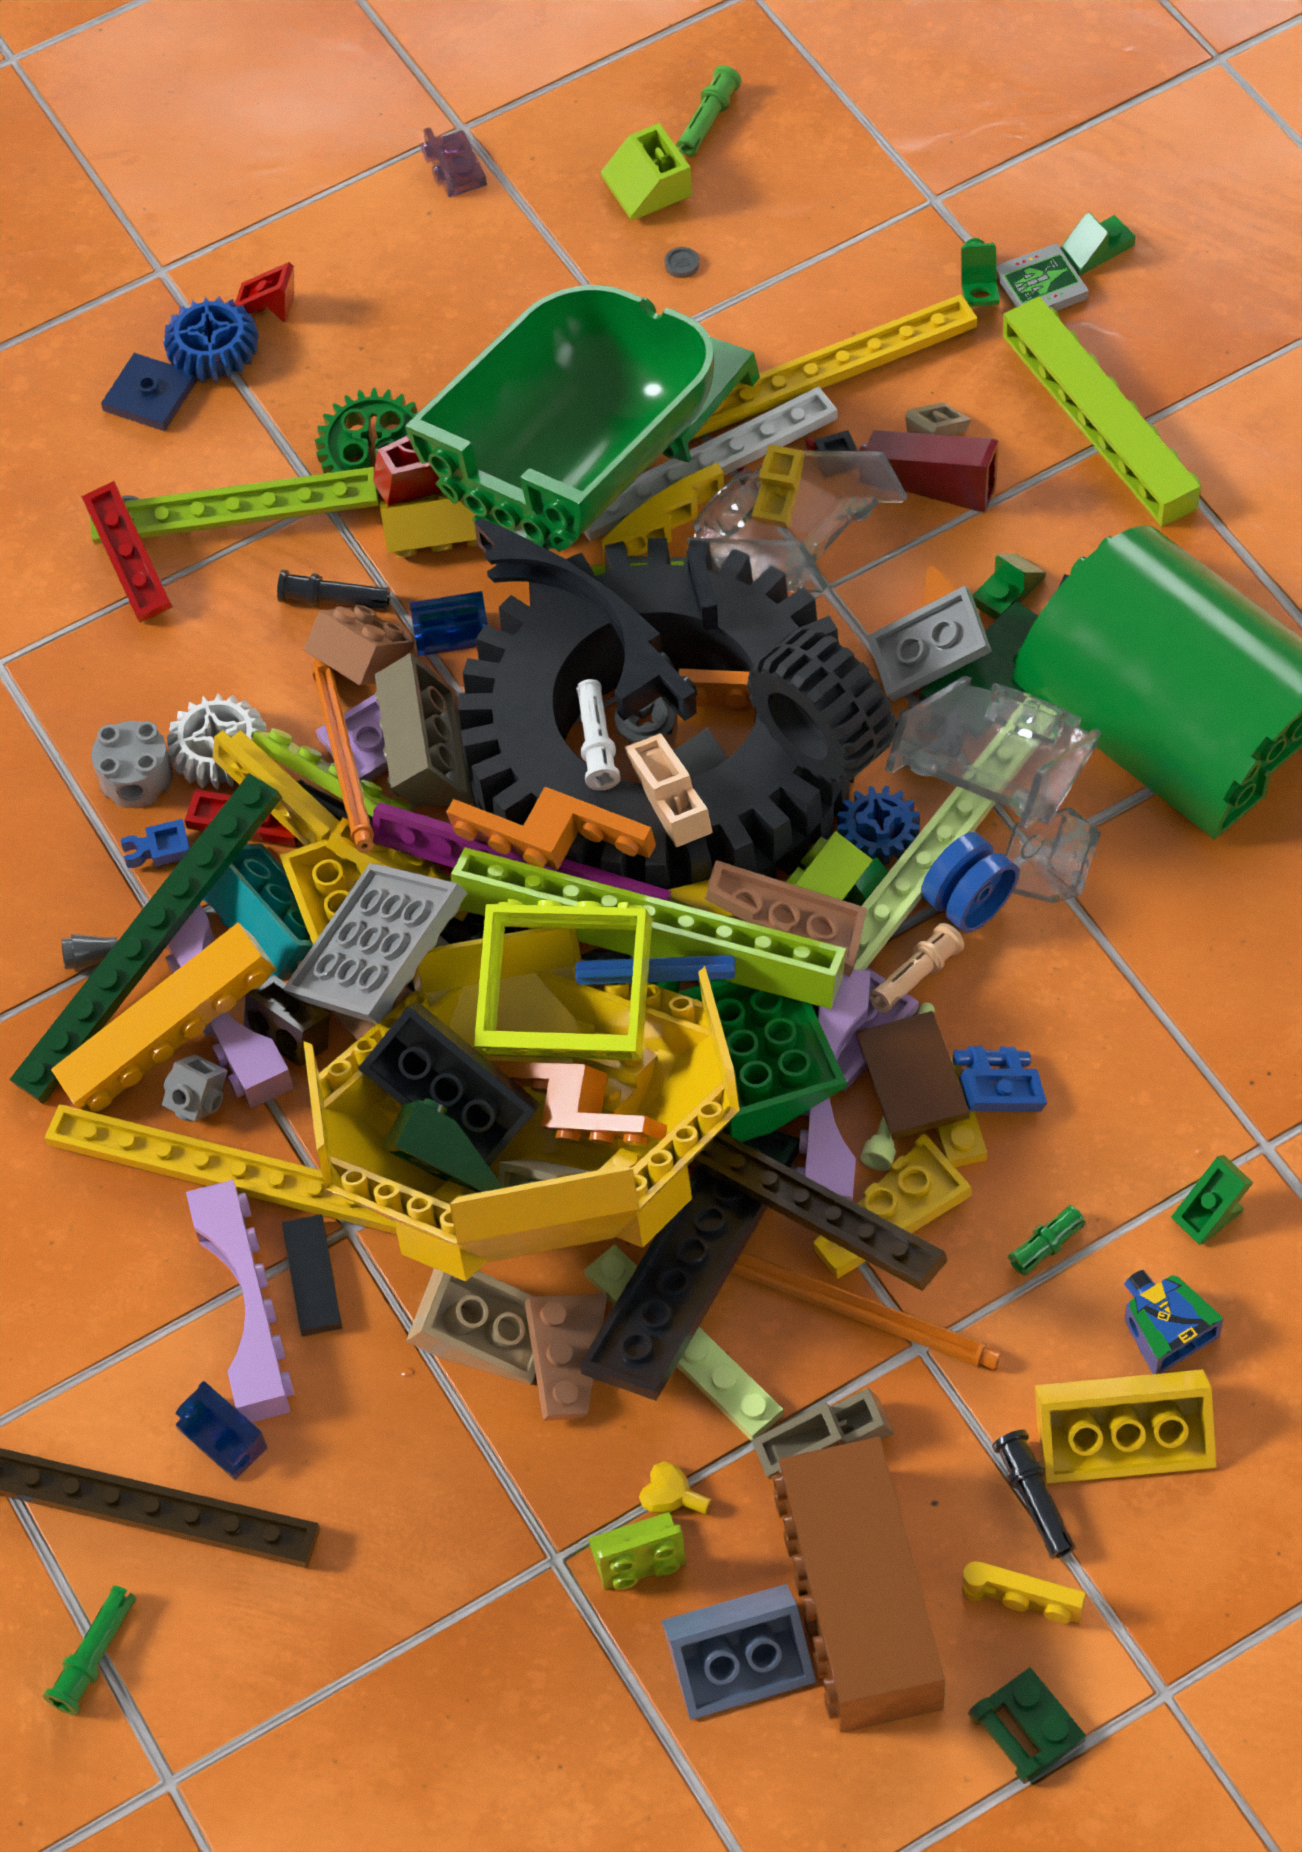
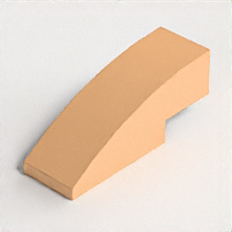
(669, 790)

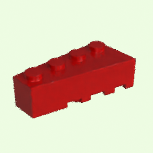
(402, 475)

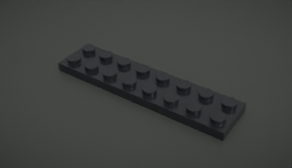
(679, 1280)

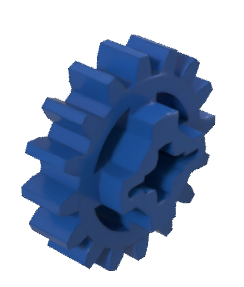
(896, 818)

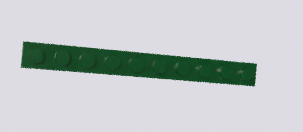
(148, 934)

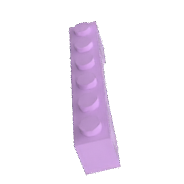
(251, 1057)
(828, 1156)
(255, 1372)

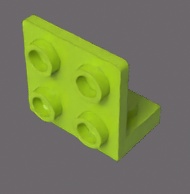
(638, 1551)

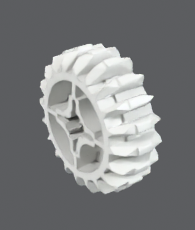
(194, 732)

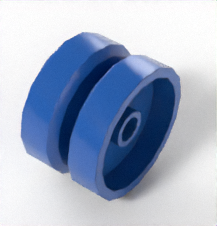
(970, 882)

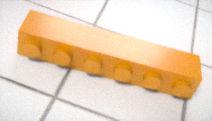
(164, 1019)

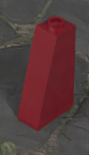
(941, 466)

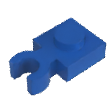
(163, 844)

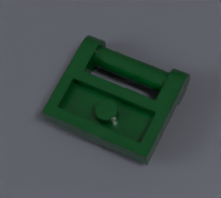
(1038, 1717)

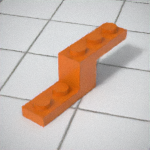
(551, 829)
(576, 1104)

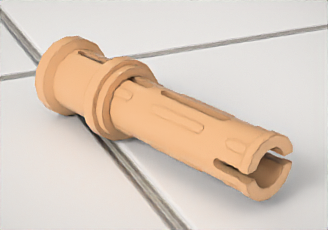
(926, 959)

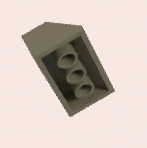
(421, 735)

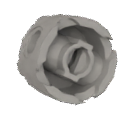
(131, 763)

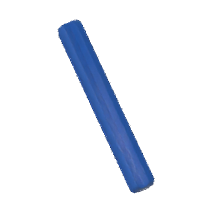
(660, 969)

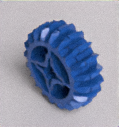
(211, 339)

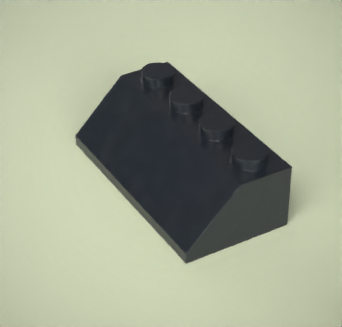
(430, 1061)

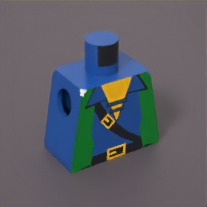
(1168, 1320)

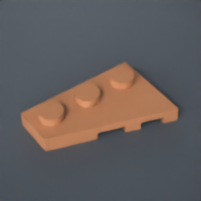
(560, 1337)

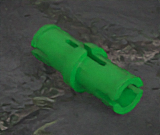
(1046, 1240)

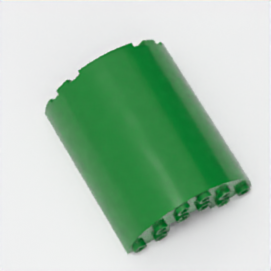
(1174, 672)

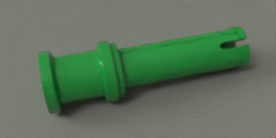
(81, 1667)

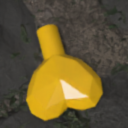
(671, 1491)

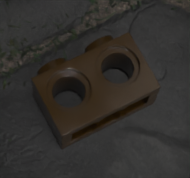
(286, 1020)

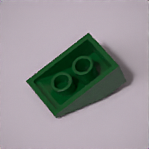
(438, 1146)

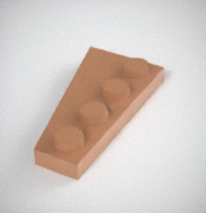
(787, 908)

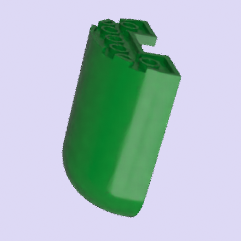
(565, 411)

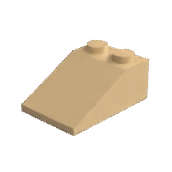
(475, 1325)

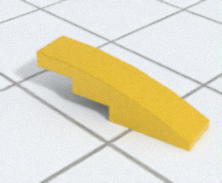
(666, 511)

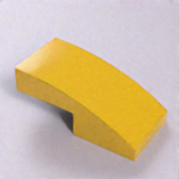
(779, 486)

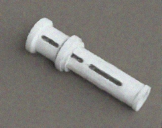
(598, 748)

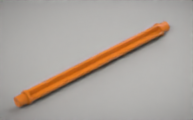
(350, 786)
(866, 1311)

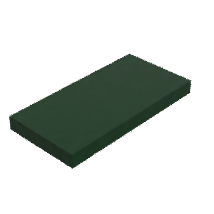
(1005, 639)

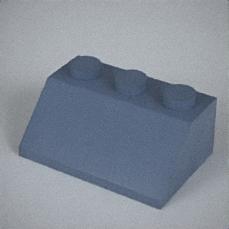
(739, 1651)

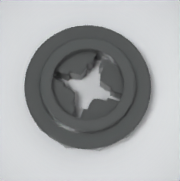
(662, 722)

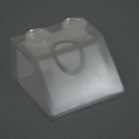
(1053, 856)

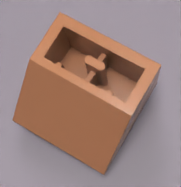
(356, 642)

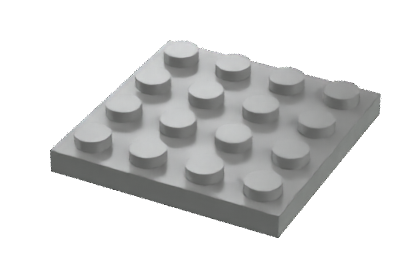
(375, 942)

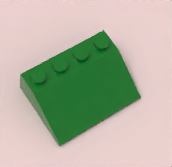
(776, 1055)

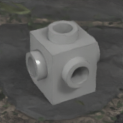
(194, 1088)

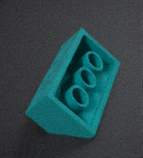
(262, 901)

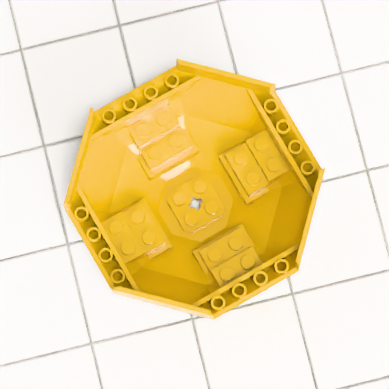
(631, 1189)

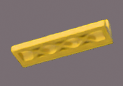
(297, 808)

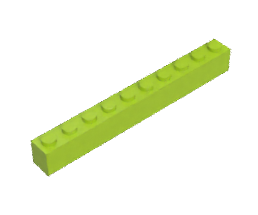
(762, 955)

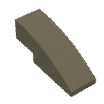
(824, 1427)

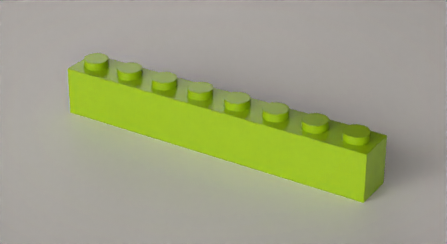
(1102, 411)

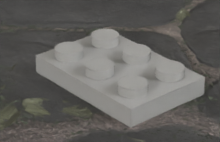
(929, 643)

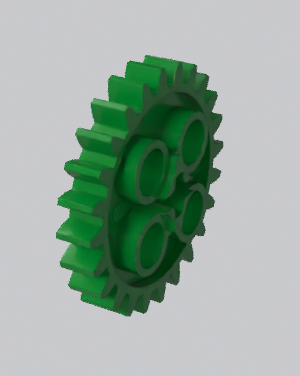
(340, 444)

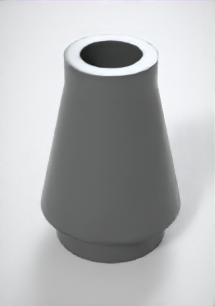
(85, 950)

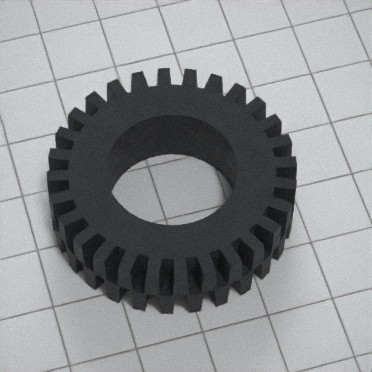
(526, 701)

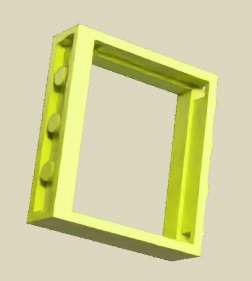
(560, 1045)

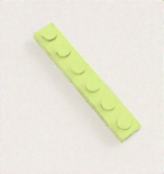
(703, 1359)

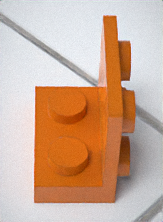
(721, 707)

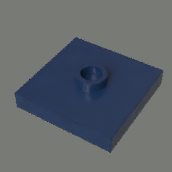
(148, 391)

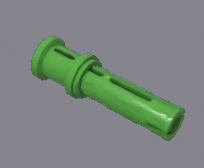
(713, 100)

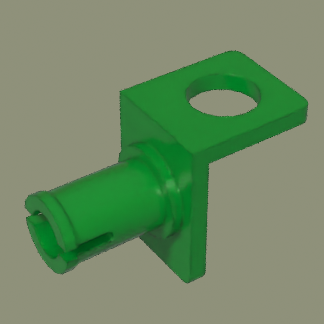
(979, 272)

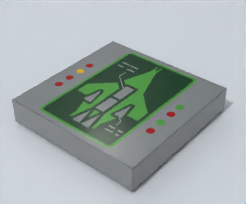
(1042, 274)

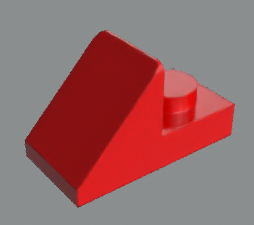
(269, 290)

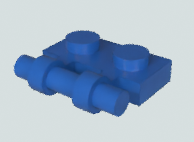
(999, 1089)

